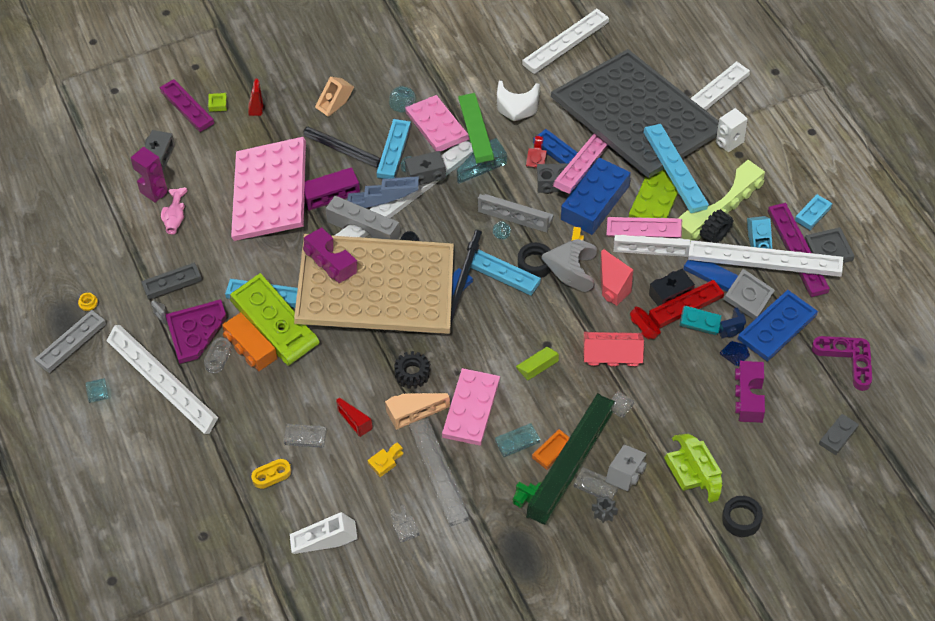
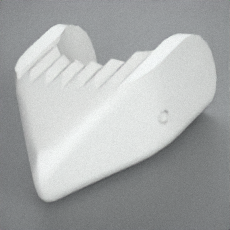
(517, 105)

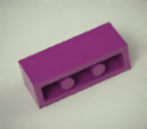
(323, 189)

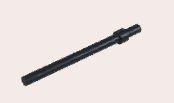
(472, 249)

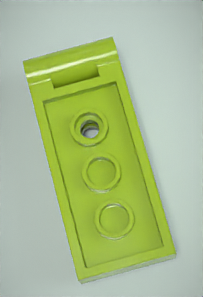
(268, 313)

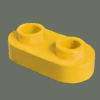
(270, 473)

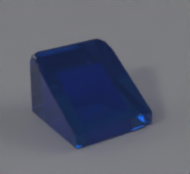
(735, 352)

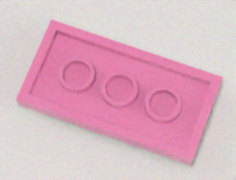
(436, 123)
(471, 407)

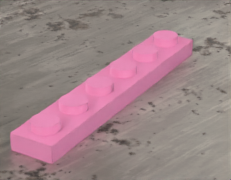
(580, 164)

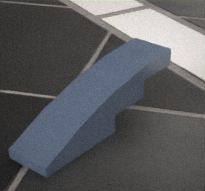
(389, 191)

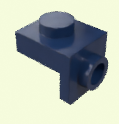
(732, 326)

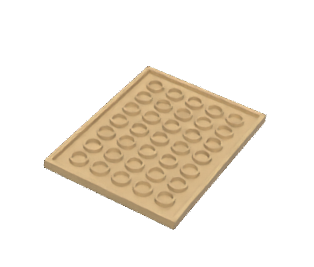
(395, 287)

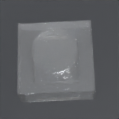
(622, 404)

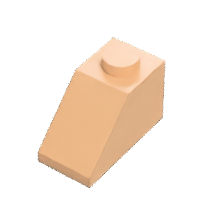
(334, 95)

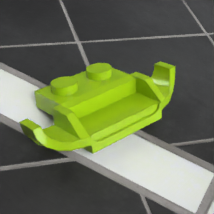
(695, 466)

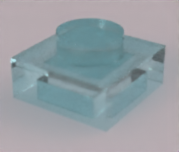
(97, 390)

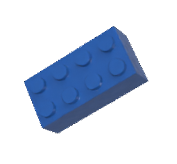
(595, 196)

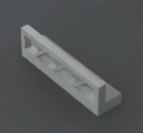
(514, 212)

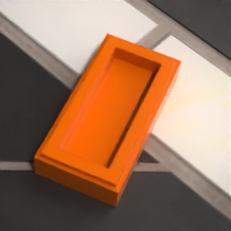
(550, 449)

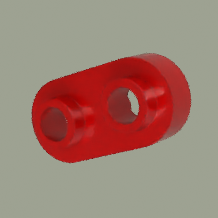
(645, 323)

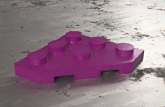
(195, 328)

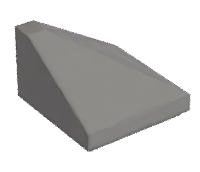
(159, 310)

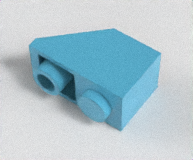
(760, 232)

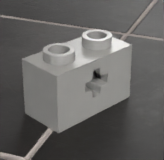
(626, 468)

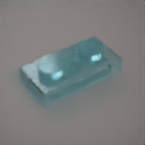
(517, 440)

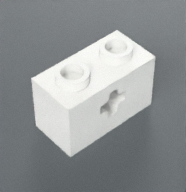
(731, 130)

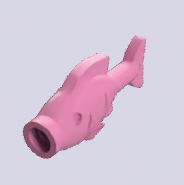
(173, 215)

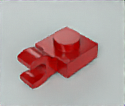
(536, 155)

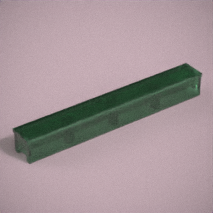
(570, 459)

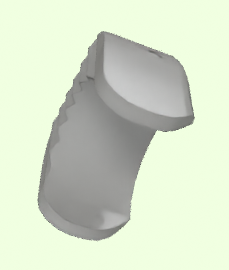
(565, 265)

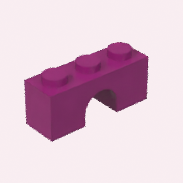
(152, 182)
(337, 265)
(749, 405)

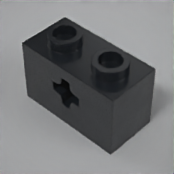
(670, 287)

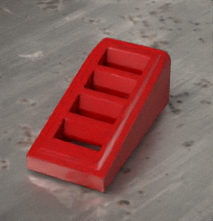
(256, 102)
(356, 419)

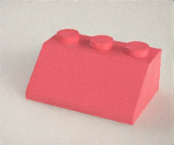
(613, 348)

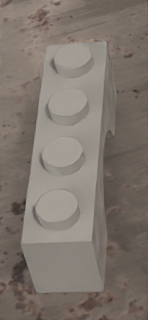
(343, 213)

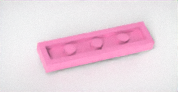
(644, 227)

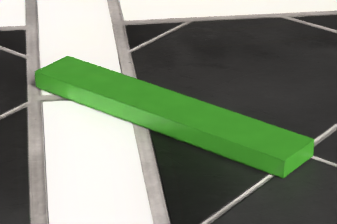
(475, 128)

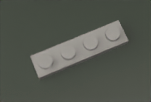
(70, 341)

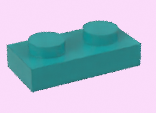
(700, 320)

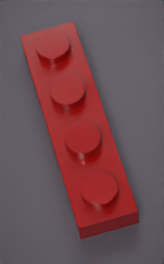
(695, 298)

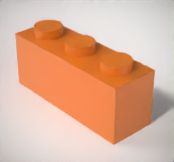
(249, 342)

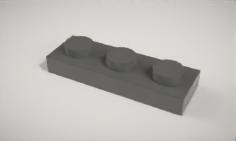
(171, 281)

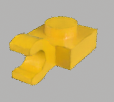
(384, 461)

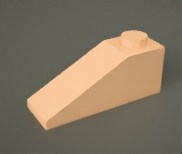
(414, 407)

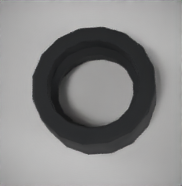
(533, 249)
(747, 503)

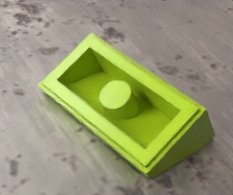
(538, 363)

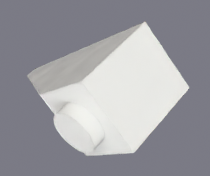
(324, 534)

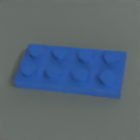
(777, 325)

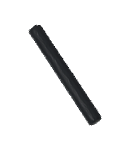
(342, 146)

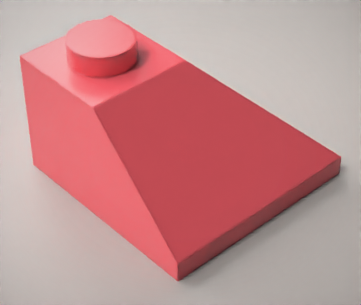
(615, 278)

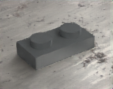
(838, 434)

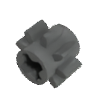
(604, 515)

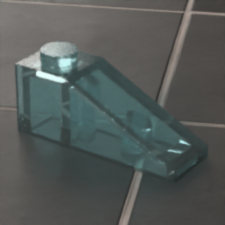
(471, 169)

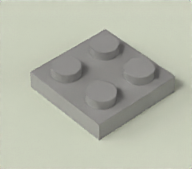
(748, 294)

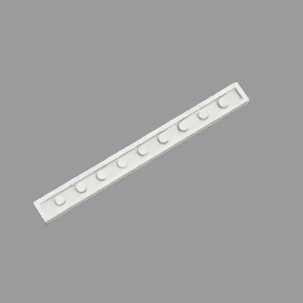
(452, 158)

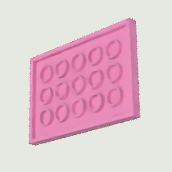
(269, 189)

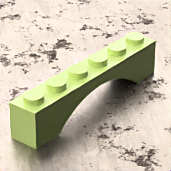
(747, 179)

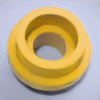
(84, 299)

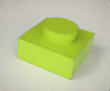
(217, 102)

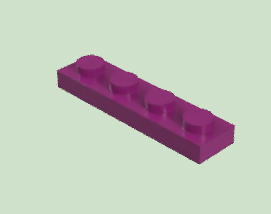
(187, 105)

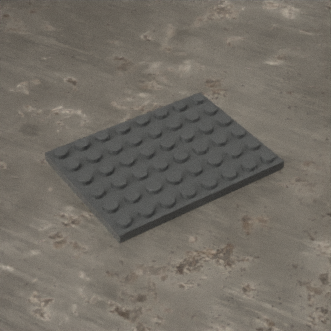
(626, 97)

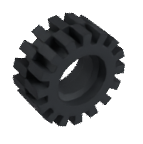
(716, 226)
(412, 379)

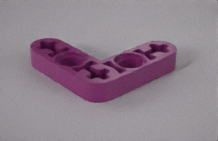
(851, 351)

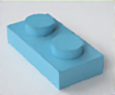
(813, 212)

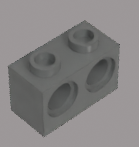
(547, 175)

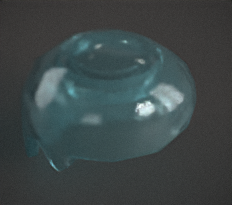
(401, 97)

